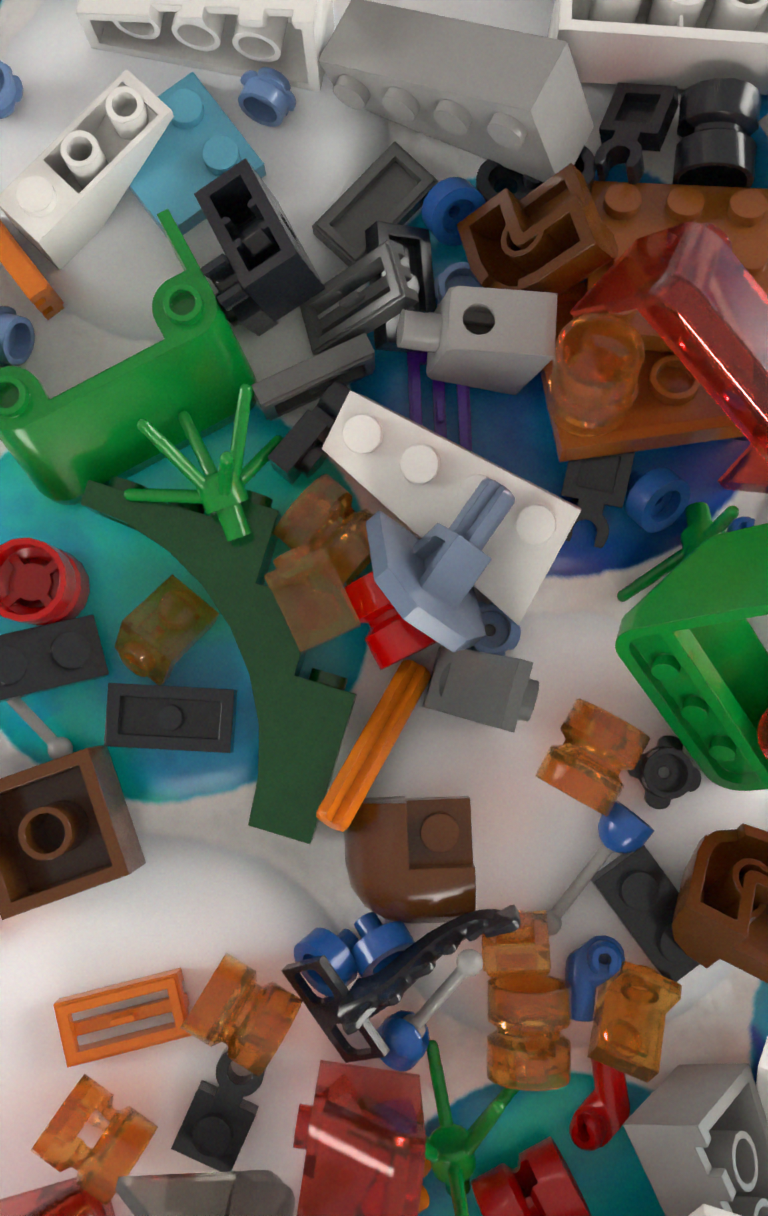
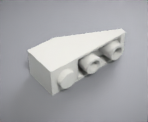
(86, 170)

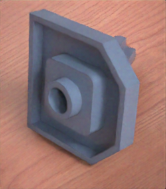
(435, 575)

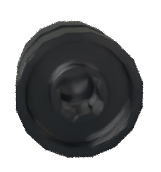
(716, 132)

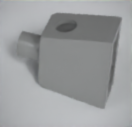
(484, 336)

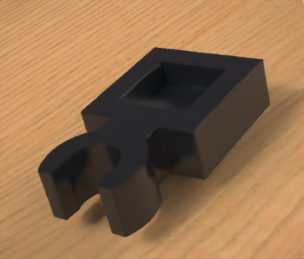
(633, 123)
(234, 301)
(302, 446)
(596, 484)
(219, 1118)

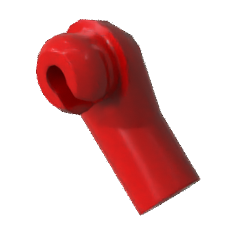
(602, 1110)

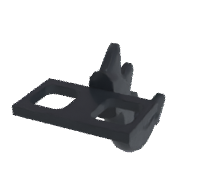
(387, 987)

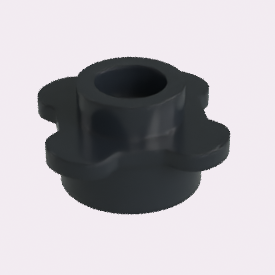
(681, 776)

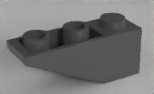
(482, 688)

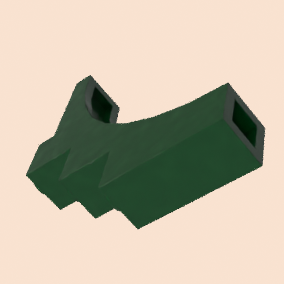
(297, 717)

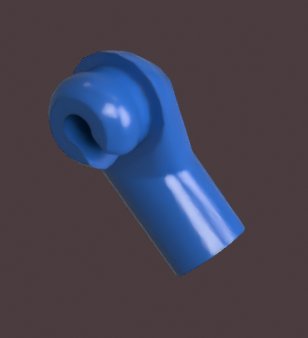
(589, 968)

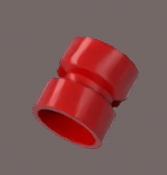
(40, 583)
(390, 635)
(534, 1188)

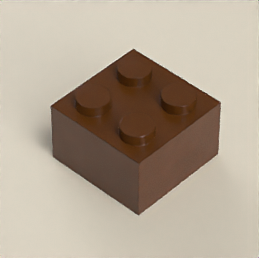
(63, 831)

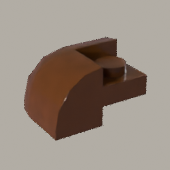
(538, 241)
(413, 858)
(725, 901)

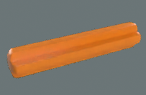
(373, 746)

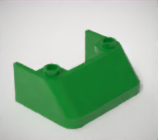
(93, 426)
(702, 656)

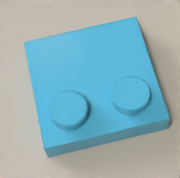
(190, 155)

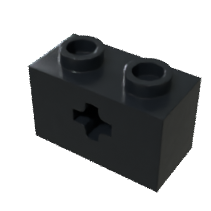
(259, 241)

